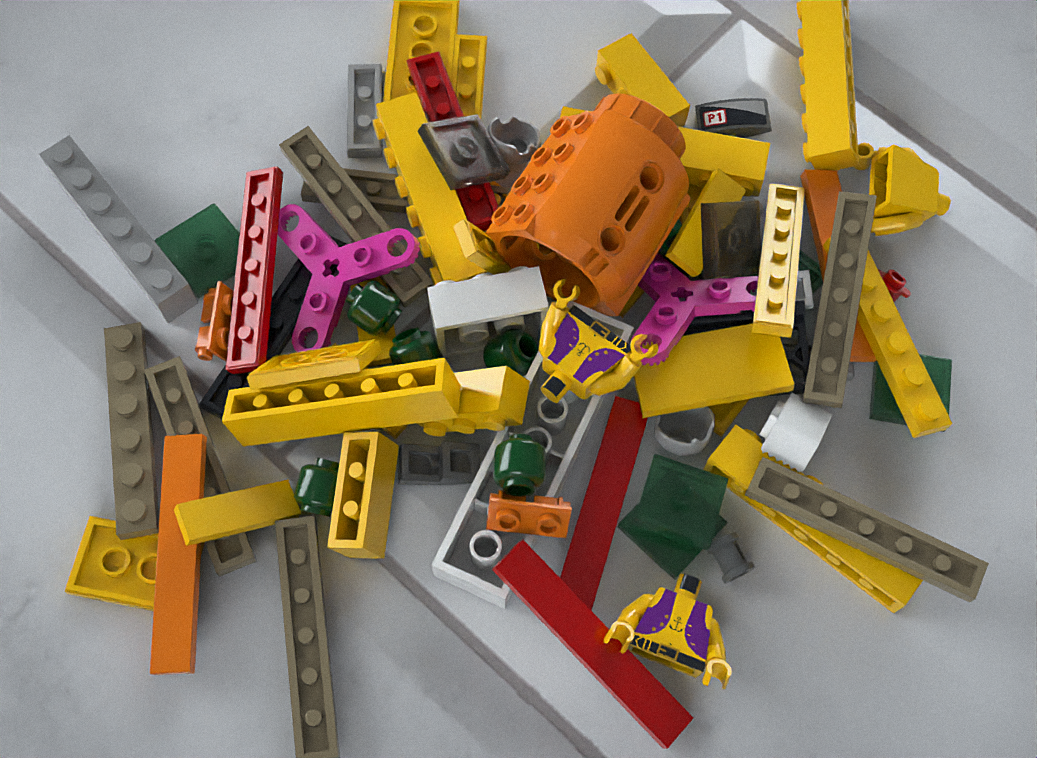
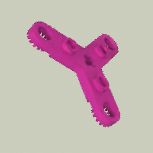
(355, 263)
(671, 317)

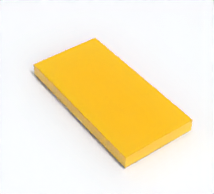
(418, 30)
(713, 371)

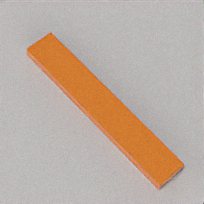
(821, 200)
(177, 564)

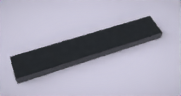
(283, 317)

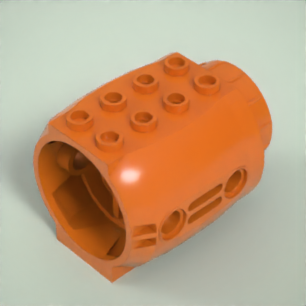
(596, 201)

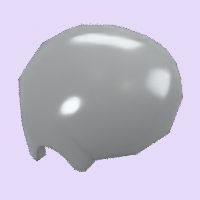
(515, 139)
(685, 431)

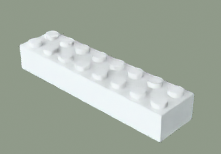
(561, 429)

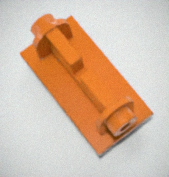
(216, 311)
(543, 517)

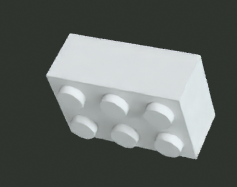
(480, 308)

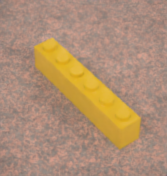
(828, 84)
(706, 152)
(431, 201)
(344, 403)
(738, 460)

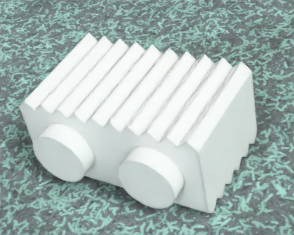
(794, 431)

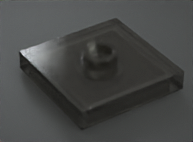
(463, 151)
(730, 238)

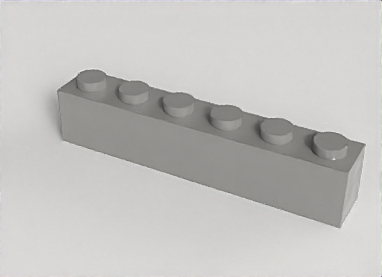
(119, 229)

